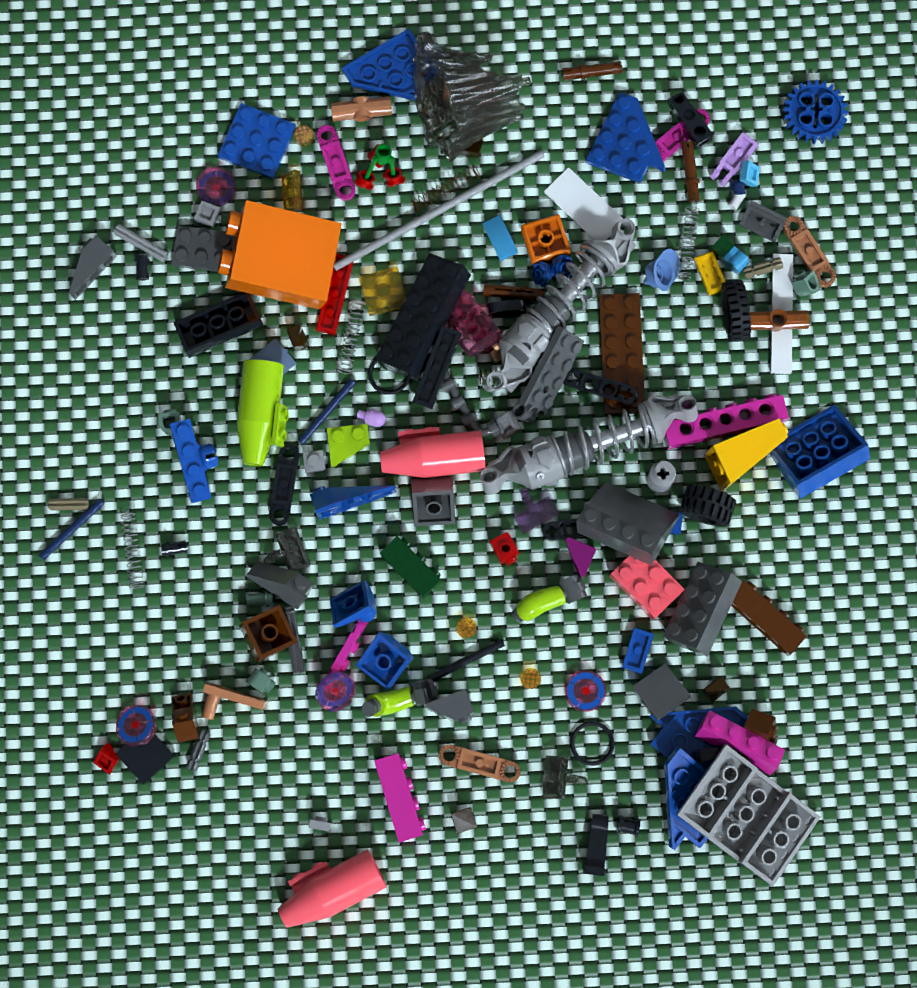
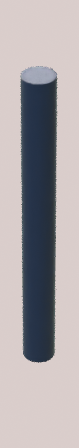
(326, 411)
(71, 529)

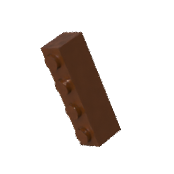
(767, 619)

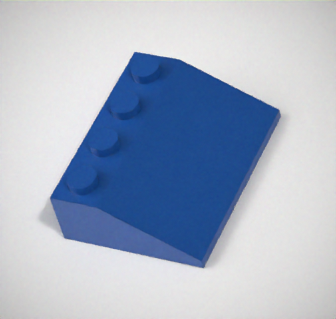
(819, 451)

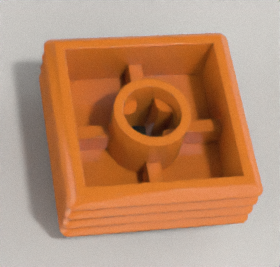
(551, 228)

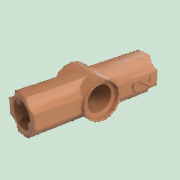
(361, 109)

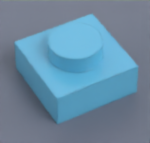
(749, 173)

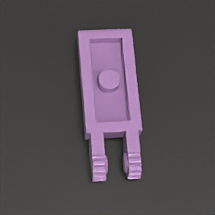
(732, 160)

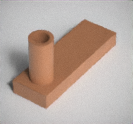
(216, 691)

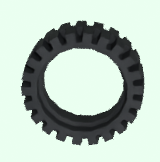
(736, 310)

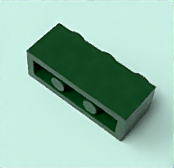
(411, 566)

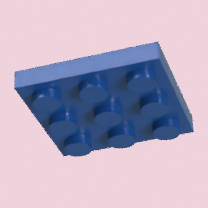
(257, 141)

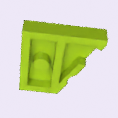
(346, 442)

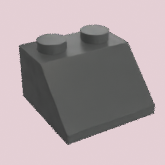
(433, 501)
(453, 707)

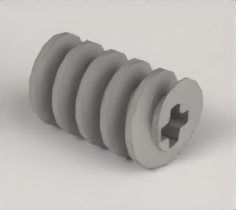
(666, 471)

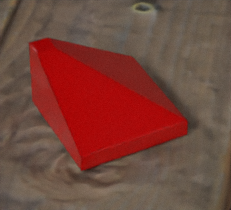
(106, 758)

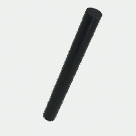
(466, 660)

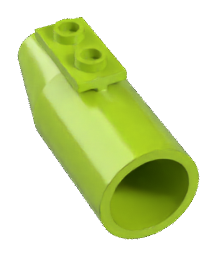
(260, 413)

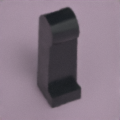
(690, 120)
(597, 845)

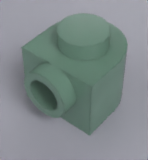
(805, 283)
(167, 417)
(261, 680)

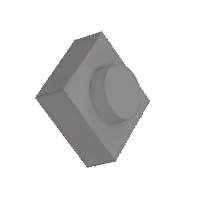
(207, 214)
(508, 425)
(314, 461)
(320, 823)

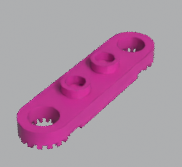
(671, 140)
(336, 163)
(350, 645)

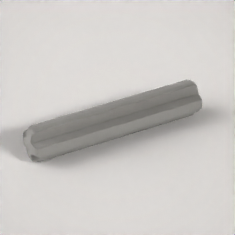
(140, 243)

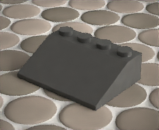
(626, 523)

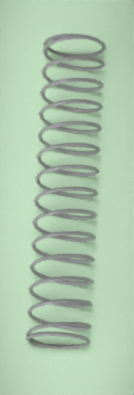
(688, 211)
(363, 303)
(123, 515)

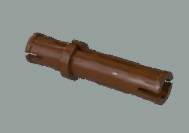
(582, 72)
(690, 172)
(512, 292)

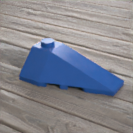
(339, 499)

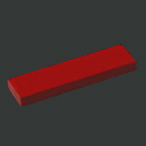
(332, 309)

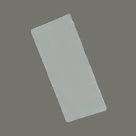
(583, 205)

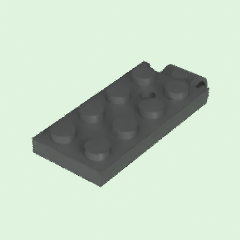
(200, 248)
(548, 376)

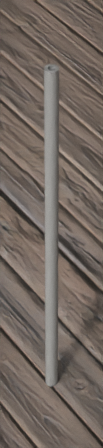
(438, 210)

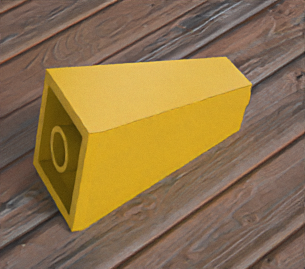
(739, 454)

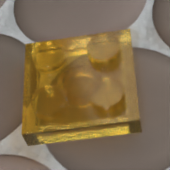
(383, 291)

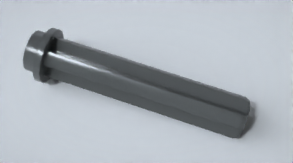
(294, 650)

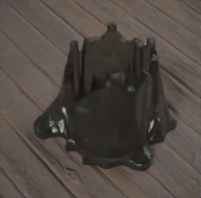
(460, 98)

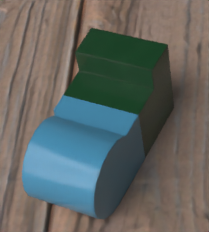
(729, 254)

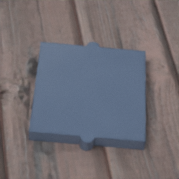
(275, 353)

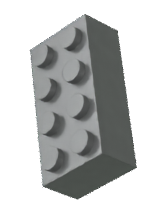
(702, 608)

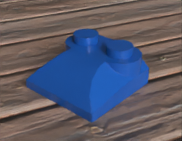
(353, 604)
(385, 660)

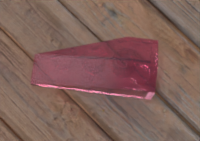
(477, 328)

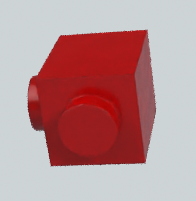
(504, 549)

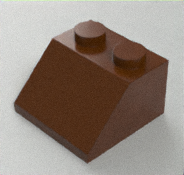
(267, 633)

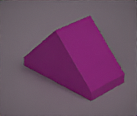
(581, 555)

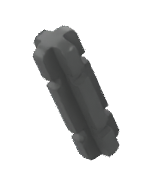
(198, 750)

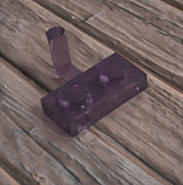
(535, 514)

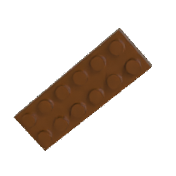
(621, 348)

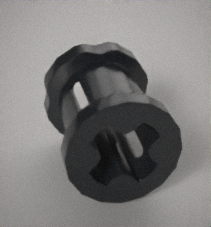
(628, 826)

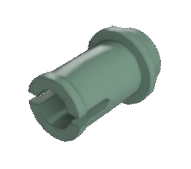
(260, 599)

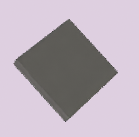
(661, 692)

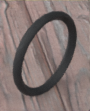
(389, 392)
(572, 745)

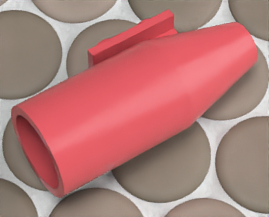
(429, 454)
(329, 890)

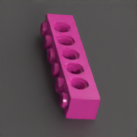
(775, 404)

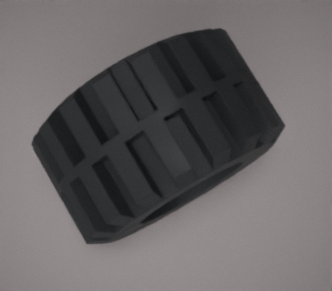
(707, 505)

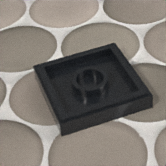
(146, 759)

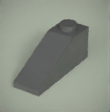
(92, 262)
(281, 582)

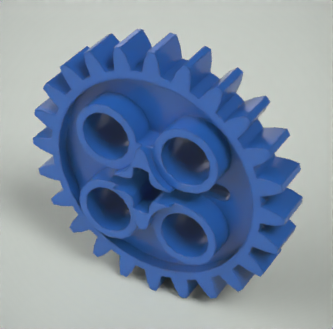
(833, 113)

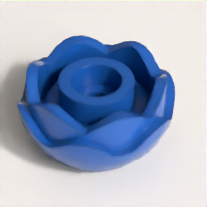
(559, 265)
(542, 274)

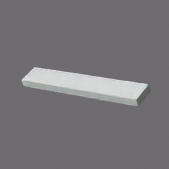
(782, 299)

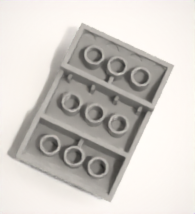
(748, 815)

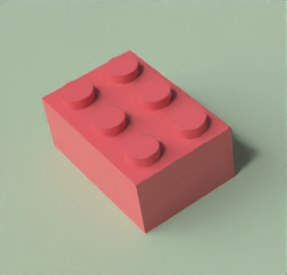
(647, 585)

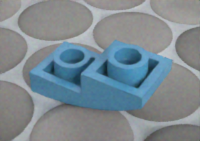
(500, 237)

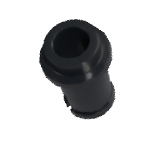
(142, 267)
(173, 548)

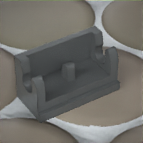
(762, 221)

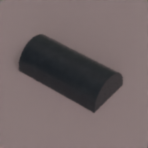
(218, 324)

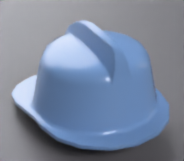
(663, 270)

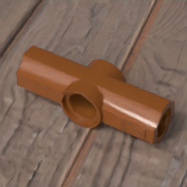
(790, 320)

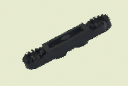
(284, 485)

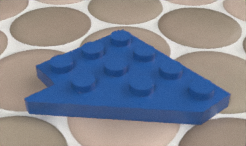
(386, 68)
(625, 142)
(680, 731)
(681, 777)

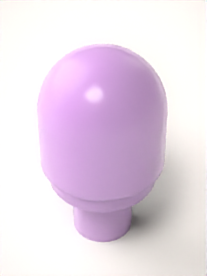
(372, 417)

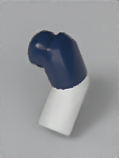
(739, 194)

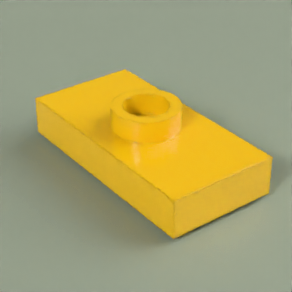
(709, 272)

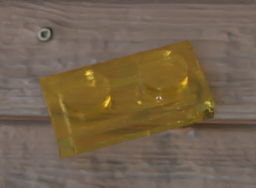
(292, 191)

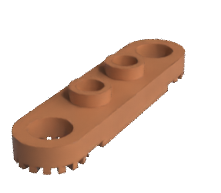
(809, 250)
(479, 763)

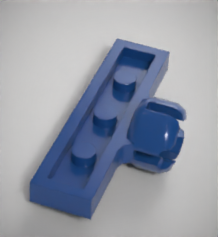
(193, 460)

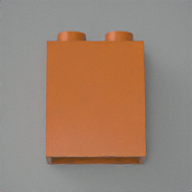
(280, 254)

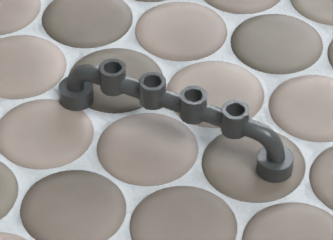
(467, 418)

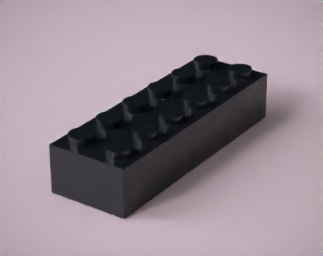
(422, 316)

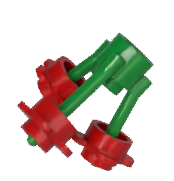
(380, 156)

